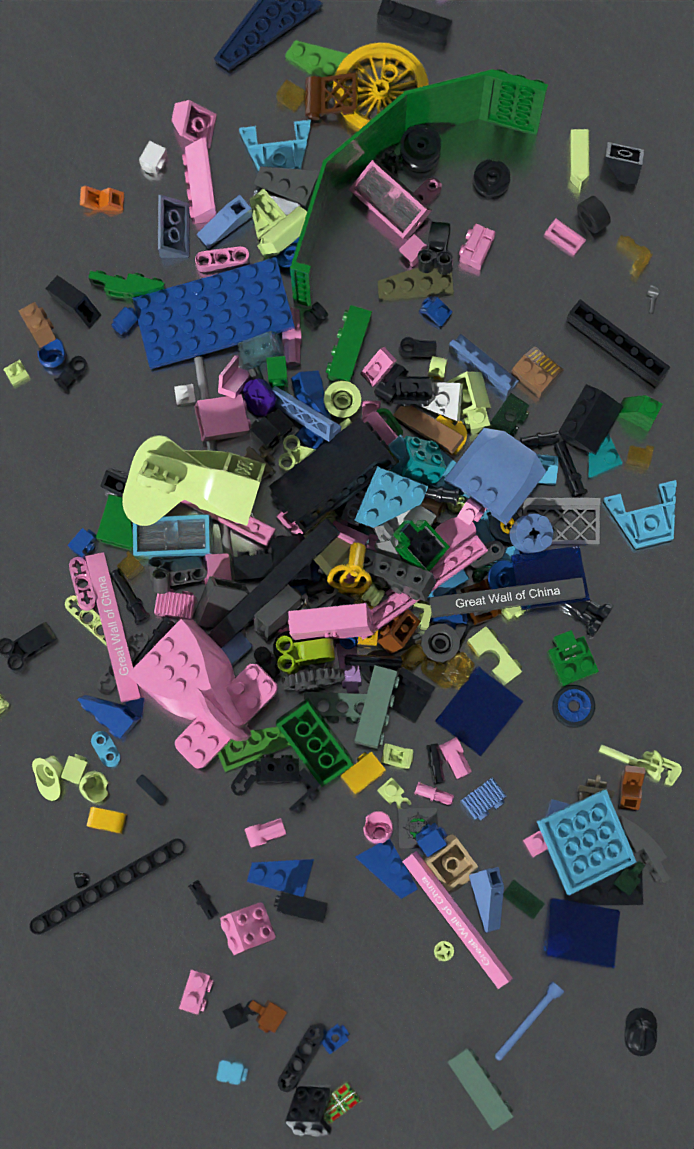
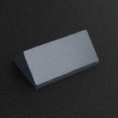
(173, 228)

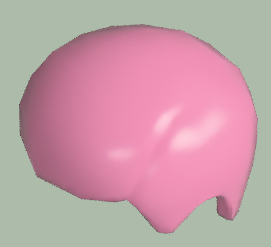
(378, 827)

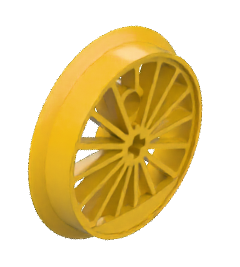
(369, 53)

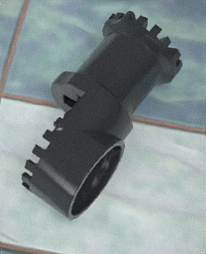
(70, 372)

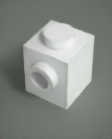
(153, 158)

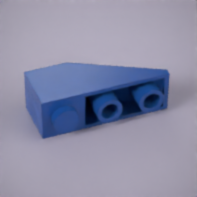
(309, 390)
(115, 716)

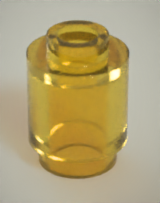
(412, 657)

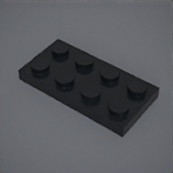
(606, 893)

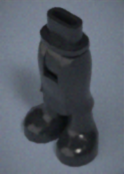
(579, 611)

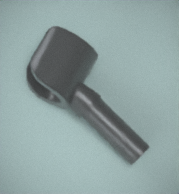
(653, 291)

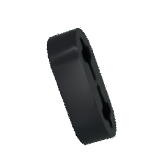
(241, 776)

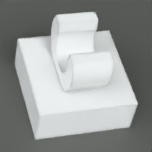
(185, 395)

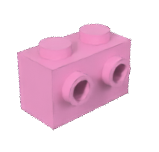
(195, 991)

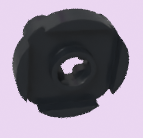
(489, 188)

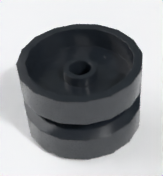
(420, 148)

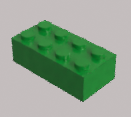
(314, 742)

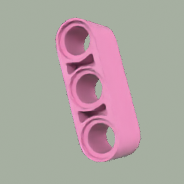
(213, 256)

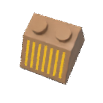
(536, 371)

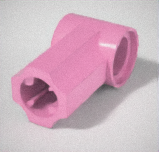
(453, 753)
(260, 834)

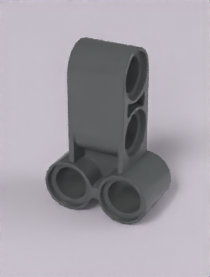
(175, 572)

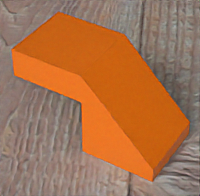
(106, 199)

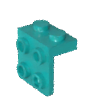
(425, 461)

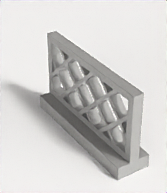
(568, 504)

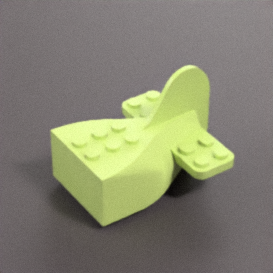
(212, 480)

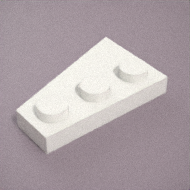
(447, 400)

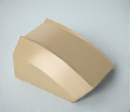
(451, 864)

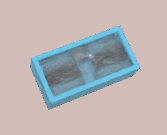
(174, 537)

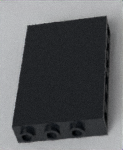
(331, 475)

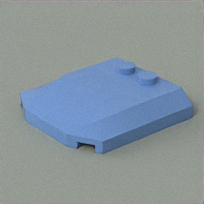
(497, 473)

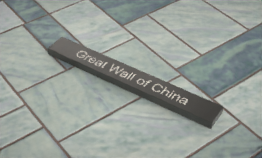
(507, 597)

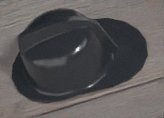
(641, 1032)

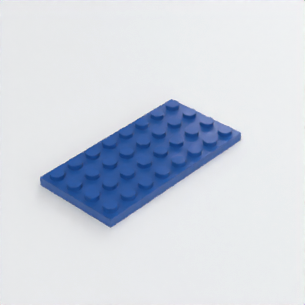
(213, 313)

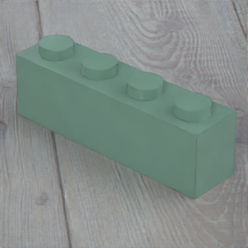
(376, 706)
(480, 1089)

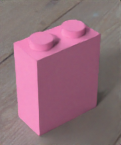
(222, 418)

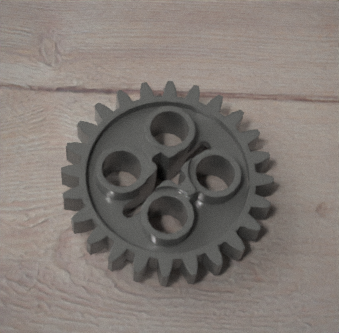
(313, 679)

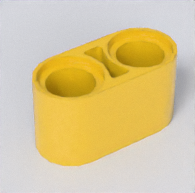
(106, 820)

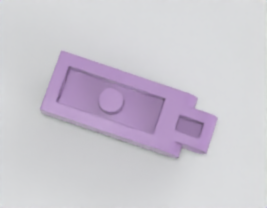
(352, 673)

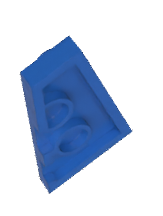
(388, 867)
(283, 876)

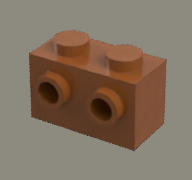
(398, 631)

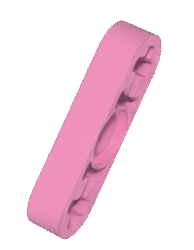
(83, 576)

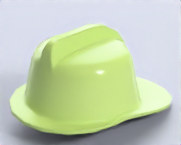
(48, 775)

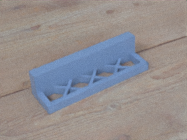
(483, 363)
(305, 415)

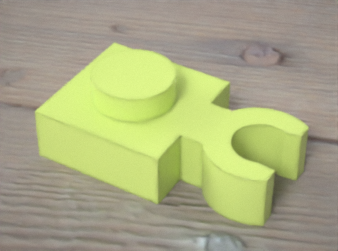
(392, 792)

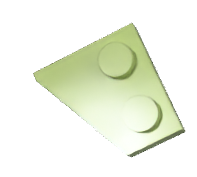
(265, 212)

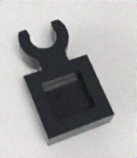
(237, 1014)

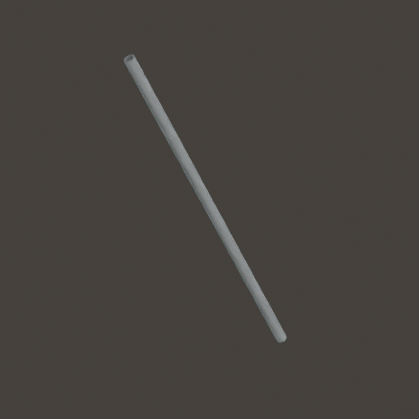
(211, 445)

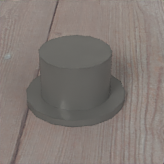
(440, 642)

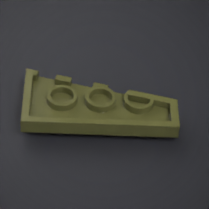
(415, 284)

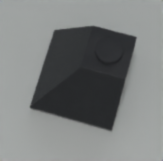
(624, 162)

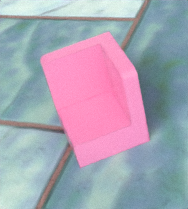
(411, 249)

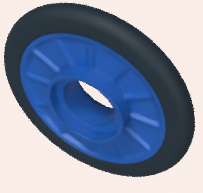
(565, 714)

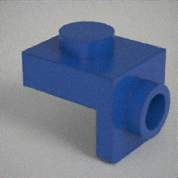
(435, 310)
(309, 438)

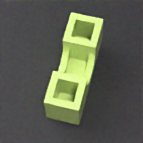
(486, 642)

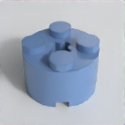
(541, 530)

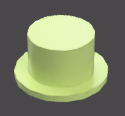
(342, 399)

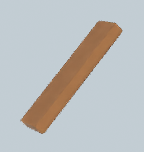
(429, 427)

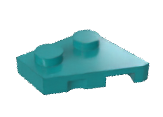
(605, 459)

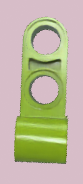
(304, 653)

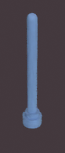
(552, 993)

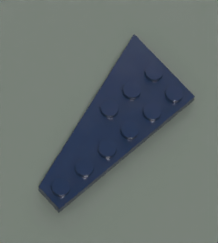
(261, 26)

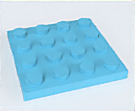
(586, 842)

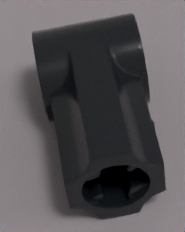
(420, 347)
(387, 387)

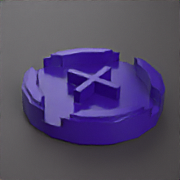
(259, 397)

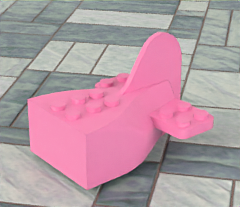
(197, 682)

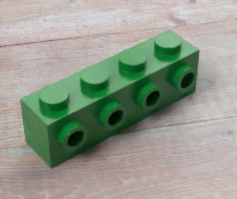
(350, 344)

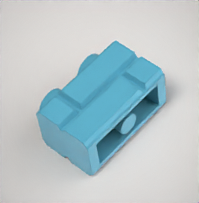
(232, 1072)

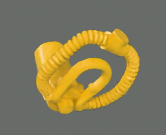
(355, 568)

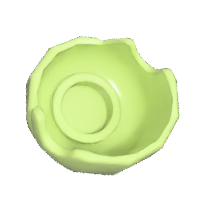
(94, 786)

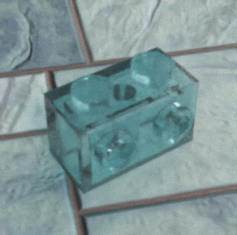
(257, 349)

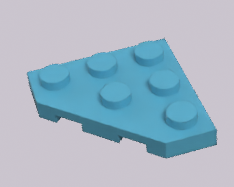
(389, 497)

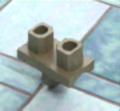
(266, 454)
(585, 791)

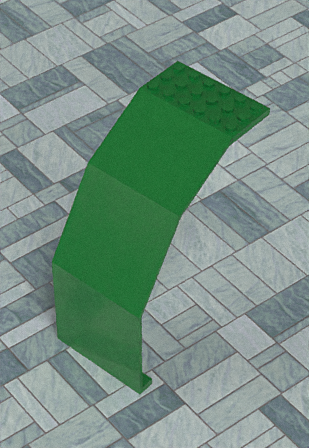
(483, 95)

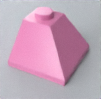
(194, 121)

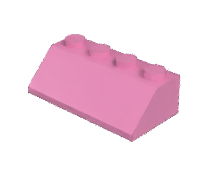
(200, 181)

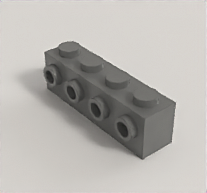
(398, 575)

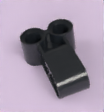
(436, 250)
(27, 645)

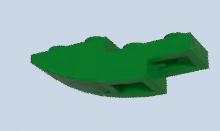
(132, 287)

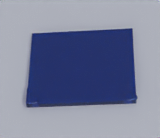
(549, 567)
(479, 710)
(582, 933)

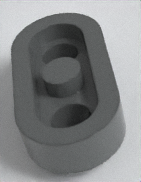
(490, 557)

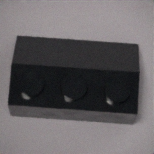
(590, 419)

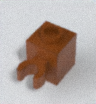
(269, 1016)

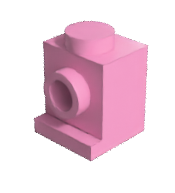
(471, 512)

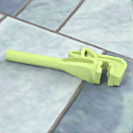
(652, 763)

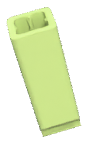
(579, 157)
(283, 233)

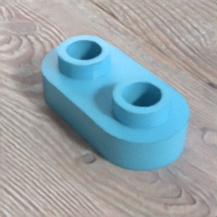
(106, 748)

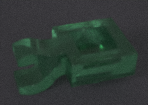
(628, 880)

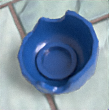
(52, 354)

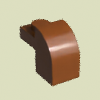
(631, 787)

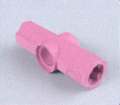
(292, 340)

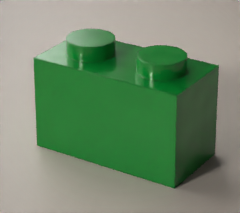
(277, 372)

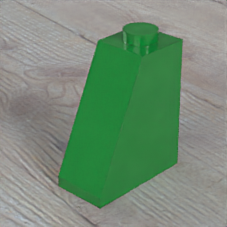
(640, 410)
(115, 525)

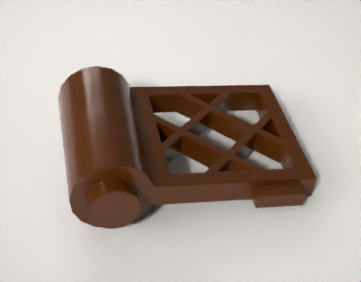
(317, 99)

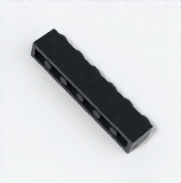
(618, 343)

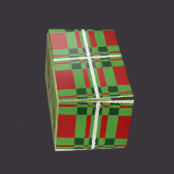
(341, 1102)

